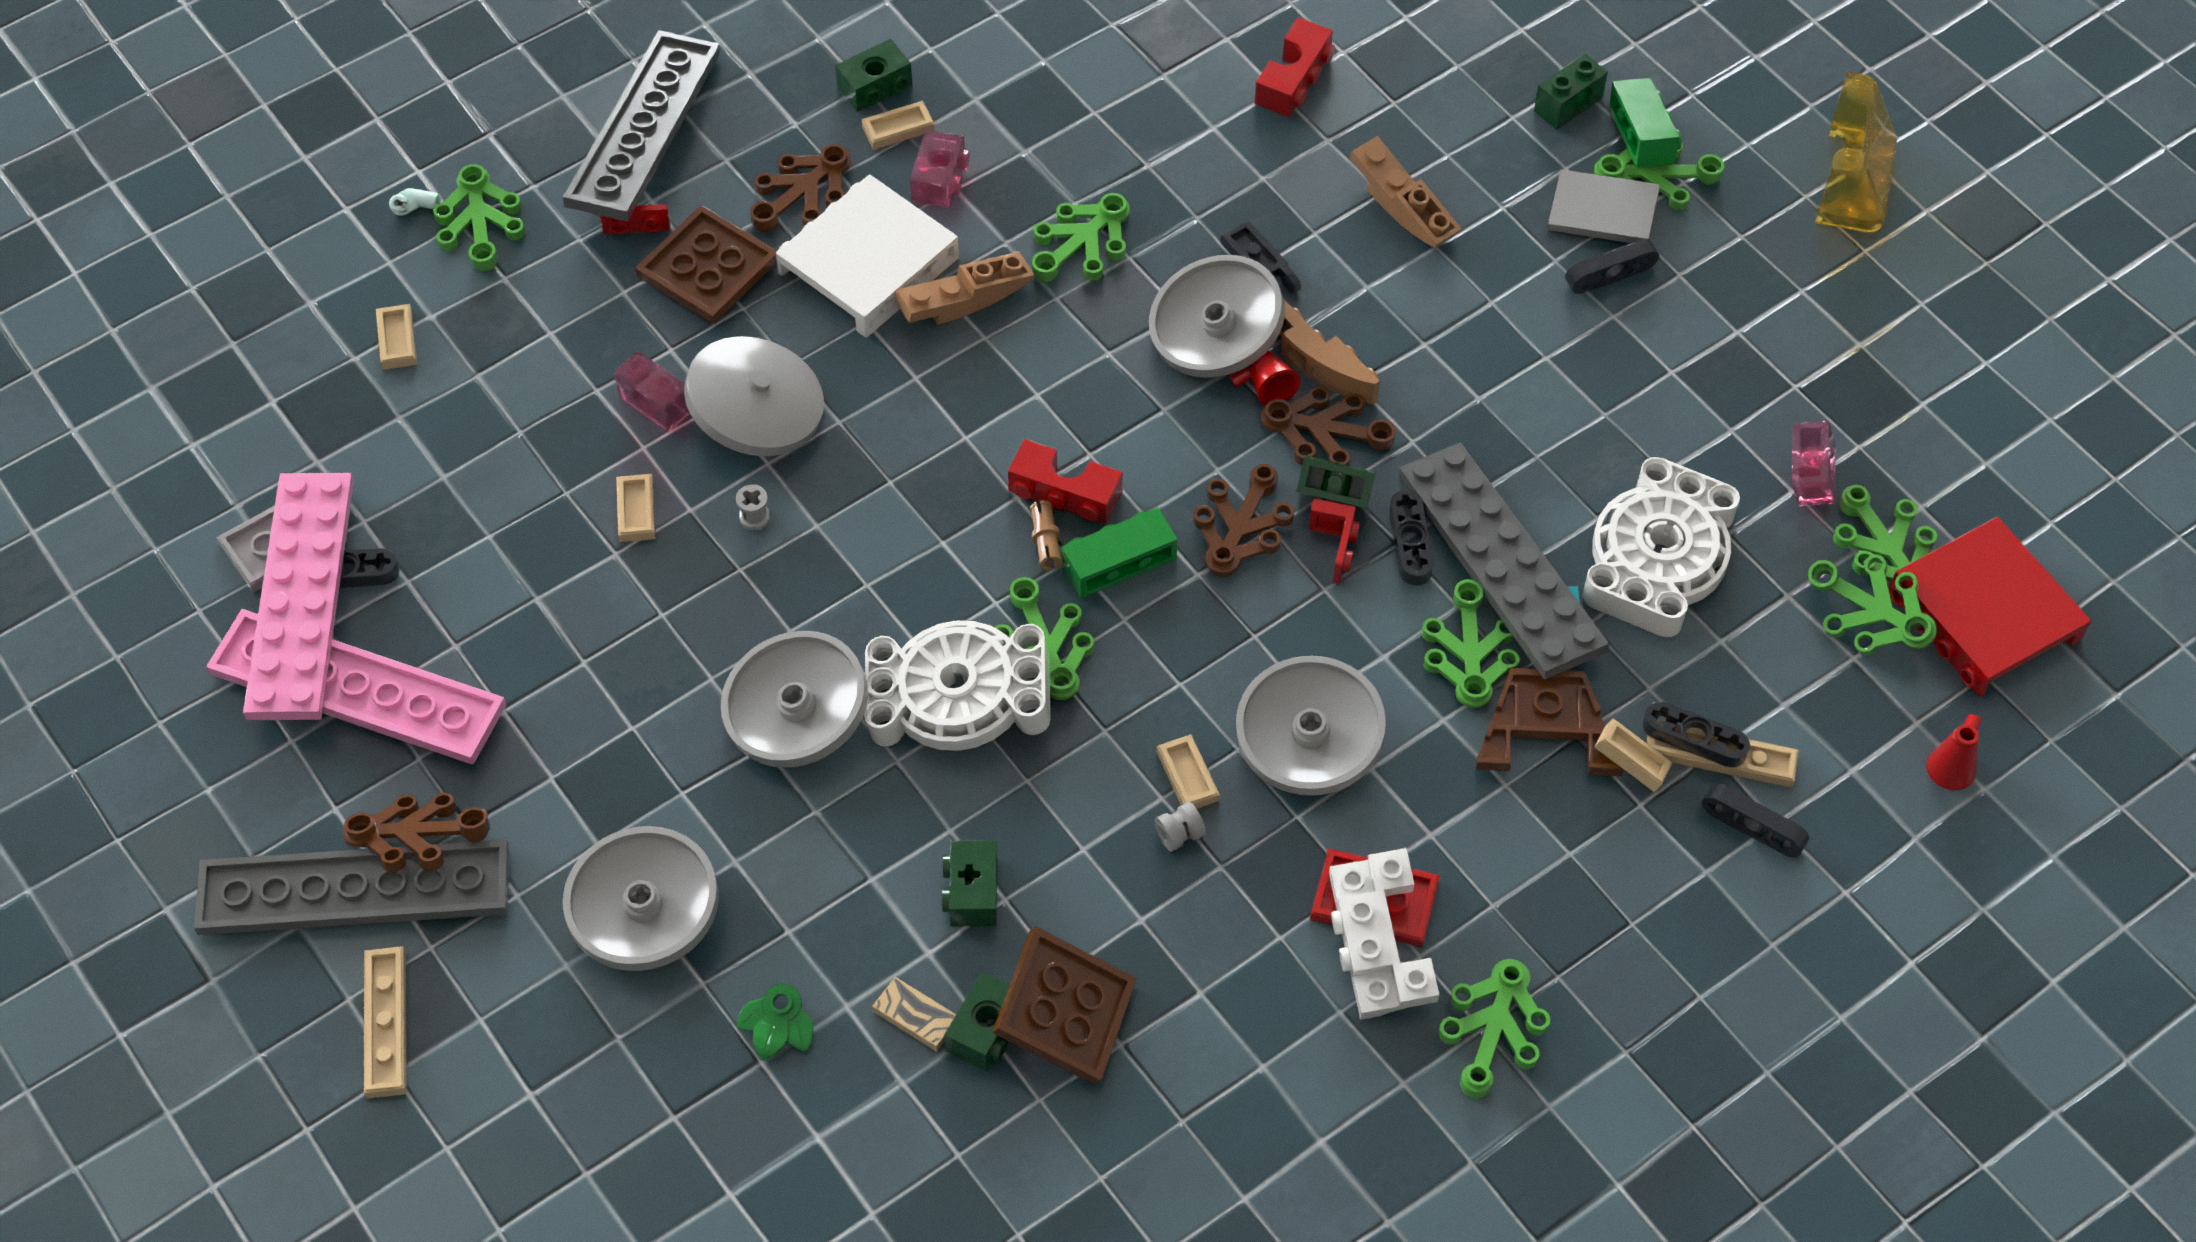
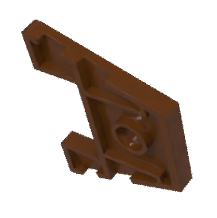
(1545, 709)

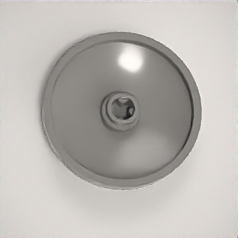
(1216, 316)
(753, 396)
(794, 699)
(1311, 725)
(640, 898)

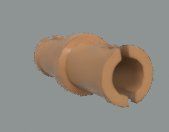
(1046, 535)

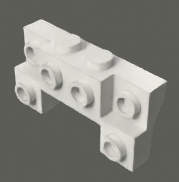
(1370, 946)

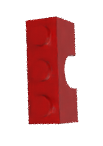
(1285, 86)
(1088, 495)

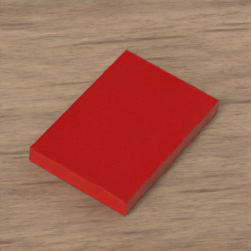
(1407, 911)

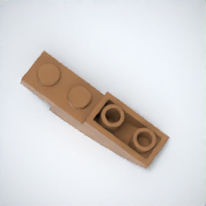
(1403, 198)
(969, 291)
(1327, 362)

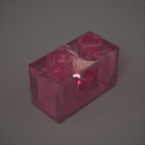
(939, 168)
(652, 391)
(1813, 463)

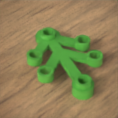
(1708, 171)
(474, 183)
(1110, 211)
(1883, 543)
(1876, 608)
(1469, 650)
(1058, 672)
(1496, 1019)

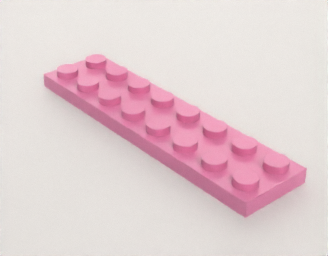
(299, 597)
(383, 695)

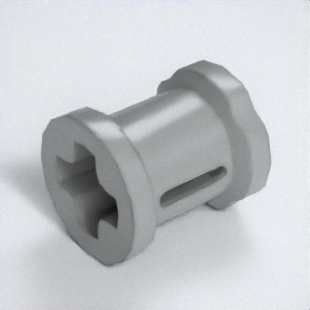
(753, 507)

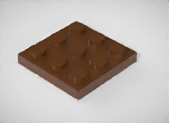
(707, 264)
(1064, 1005)

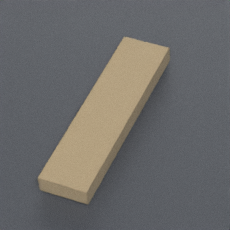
(1763, 762)
(385, 1022)

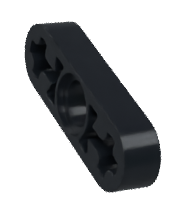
(1612, 266)
(1406, 550)
(371, 576)
(1717, 754)
(1755, 820)

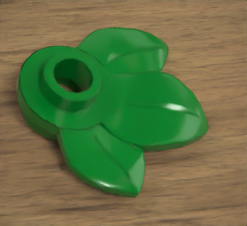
(775, 1026)

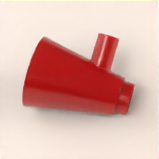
(1270, 378)
(1955, 759)

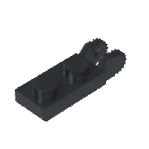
(1250, 243)

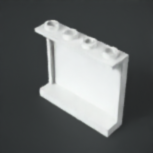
(868, 250)

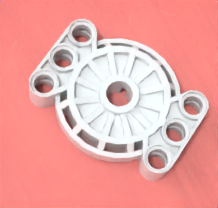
(1665, 515)
(964, 715)

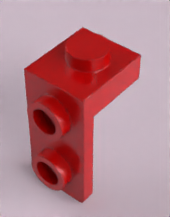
(643, 219)
(1337, 520)

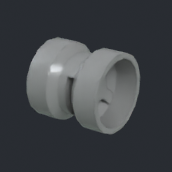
(1180, 826)

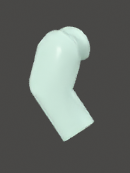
(412, 199)

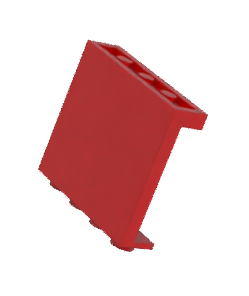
(1991, 604)

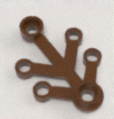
(831, 162)
(1323, 424)
(1241, 524)
(368, 830)

